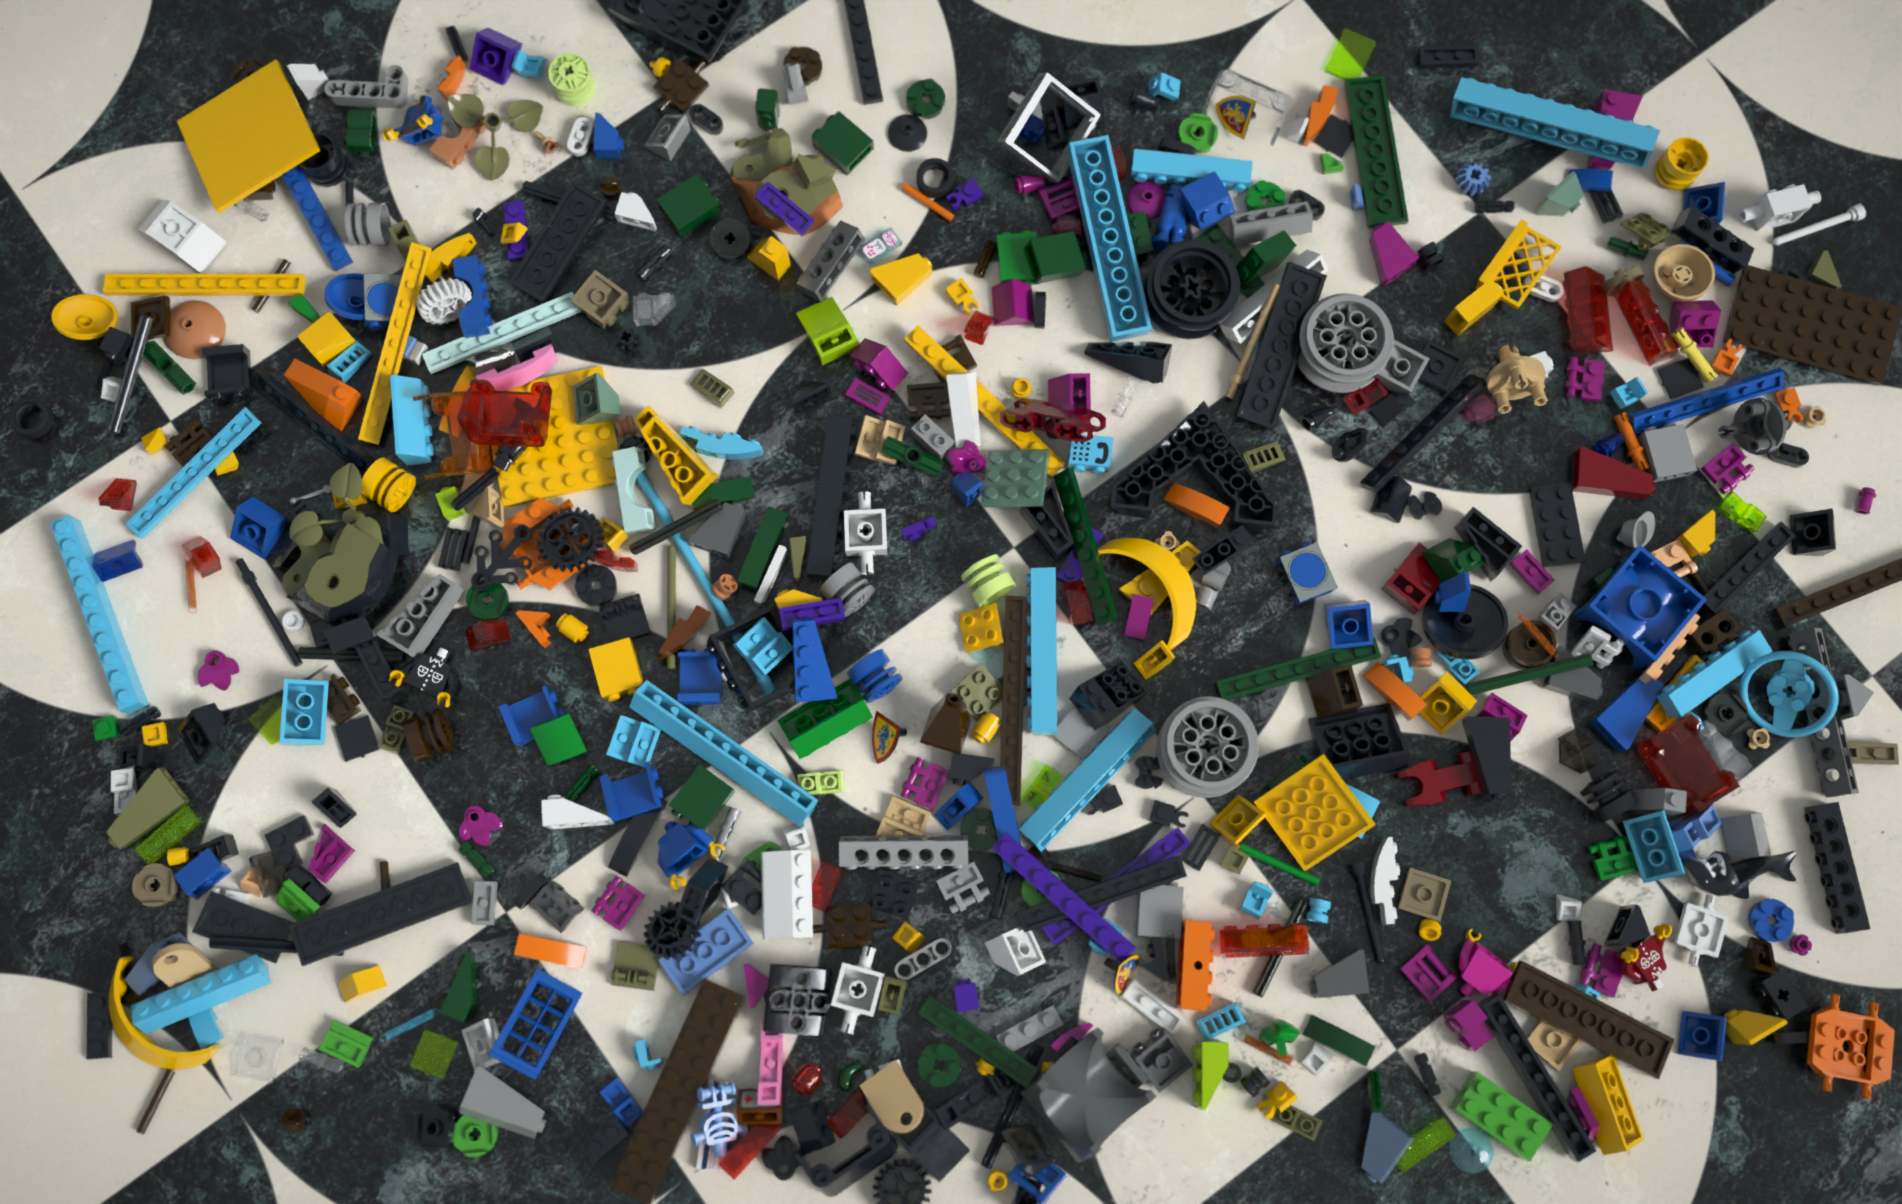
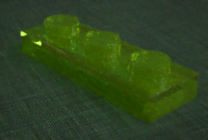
(168, 835)
(1426, 1142)

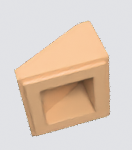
(249, 884)

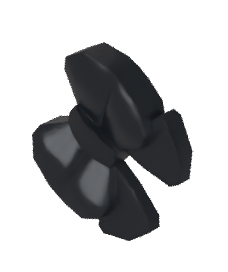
(1431, 505)
(1146, 766)

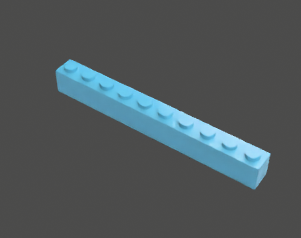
(99, 615)
(723, 753)

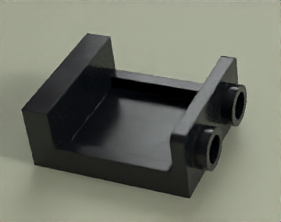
(228, 372)

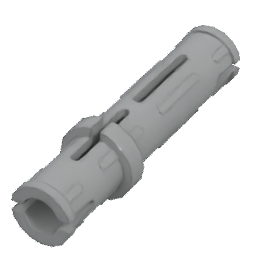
(726, 831)

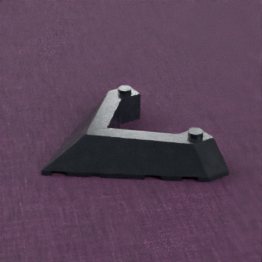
(1202, 444)

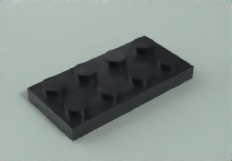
(1557, 525)
(235, 919)

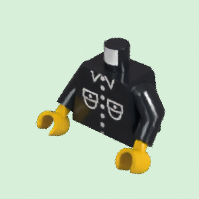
(429, 675)

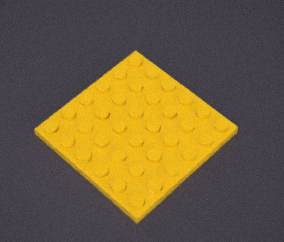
(573, 456)

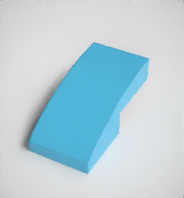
(206, 1028)

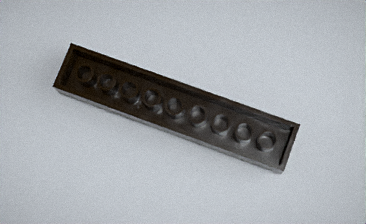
(675, 1092)

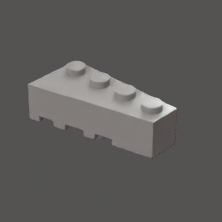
(423, 617)

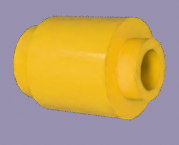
(572, 628)
(986, 728)

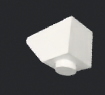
(309, 79)
(634, 212)

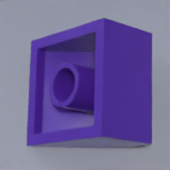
(494, 55)

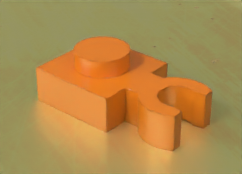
(1725, 360)
(1789, 403)

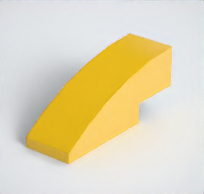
(443, 256)

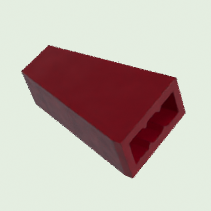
(1606, 476)

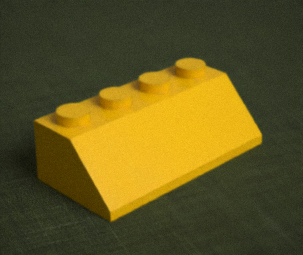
(1610, 1103)

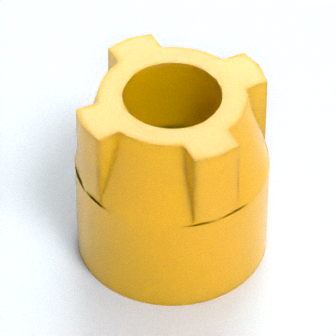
(178, 856)

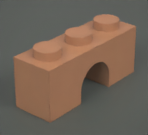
(452, 150)

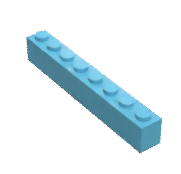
(1043, 651)
(1087, 779)

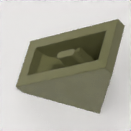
(812, 171)
(1823, 271)
(892, 995)

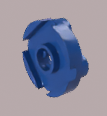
(1783, 920)

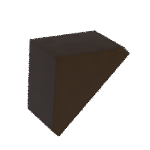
(1759, 957)

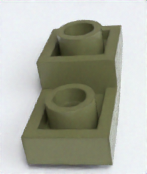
(394, 735)
(1298, 1122)

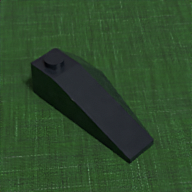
(1143, 362)

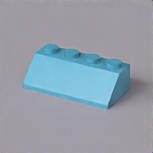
(411, 420)

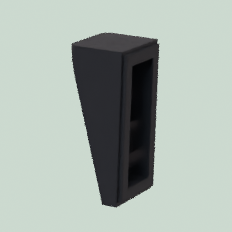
(226, 846)

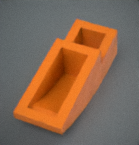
(1319, 112)
(1196, 504)
(1394, 691)
(550, 950)

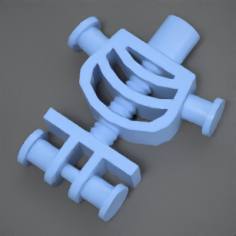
(713, 1131)

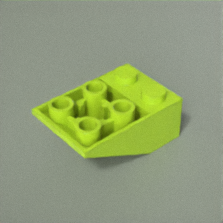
(828, 330)
(1211, 1064)

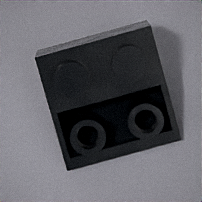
(1088, 91)

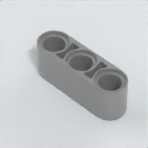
(912, 959)

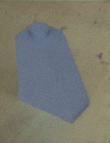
(142, 975)
(1383, 1147)

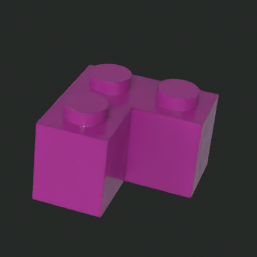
(878, 362)
(1469, 1024)

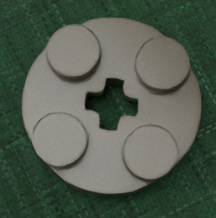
(1621, 278)
(165, 893)

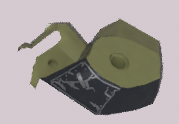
(339, 575)

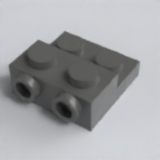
(1161, 1058)

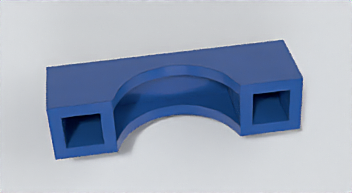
(474, 317)

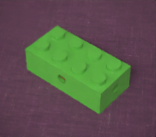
(1501, 1116)

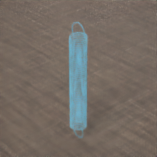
(392, 1030)

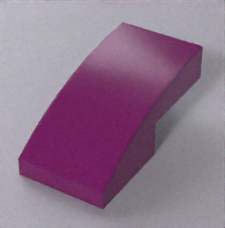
(1138, 617)
(1076, 1032)

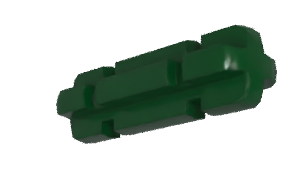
(581, 783)
(476, 859)
(1374, 1091)

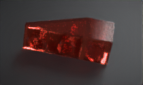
(748, 1148)

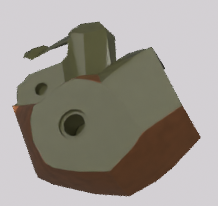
(779, 170)

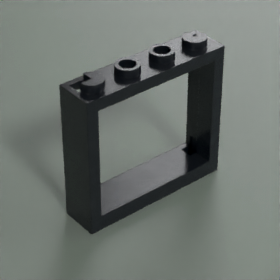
(725, 667)

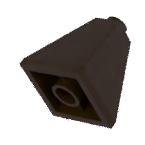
(947, 724)

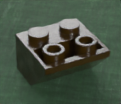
(1334, 692)

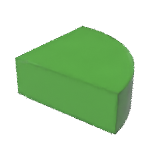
(1330, 164)

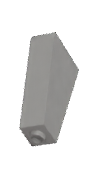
(500, 1105)

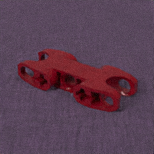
(1065, 423)
(1434, 782)

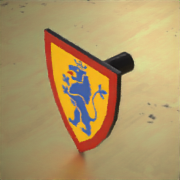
(885, 737)

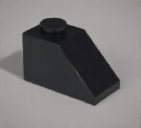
(968, 767)

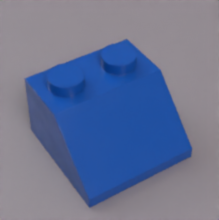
(1207, 201)
(257, 526)
(1348, 624)

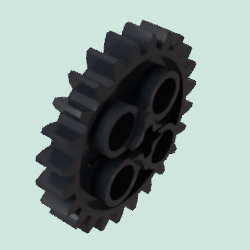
(553, 550)

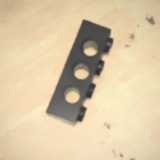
(830, 261)

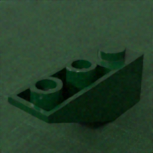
(462, 995)

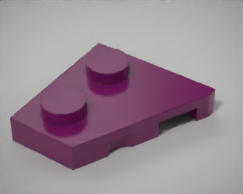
(329, 854)
(1583, 1112)

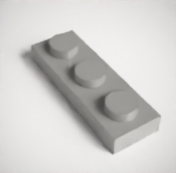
(1030, 1029)

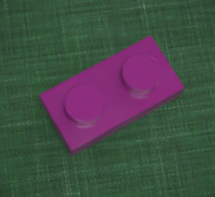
(1532, 571)

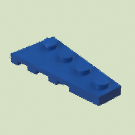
(811, 669)

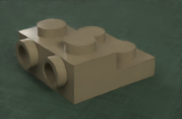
(600, 299)

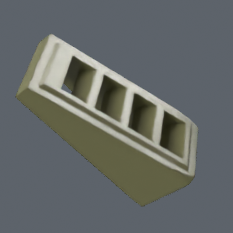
(723, 398)
(1260, 466)
(797, 549)

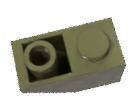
(403, 236)

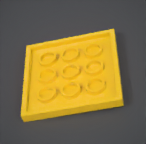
(1314, 812)

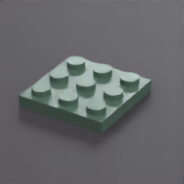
(1015, 478)

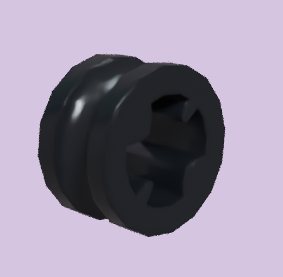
(1229, 1079)

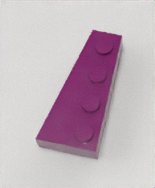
(1622, 107)

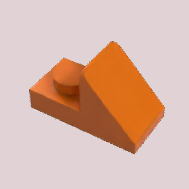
(533, 621)

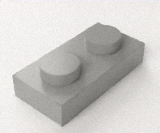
(484, 903)

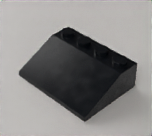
(1360, 741)

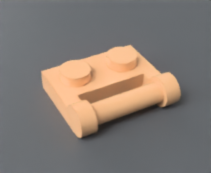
(1674, 553)

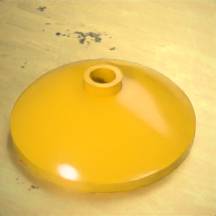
(84, 316)

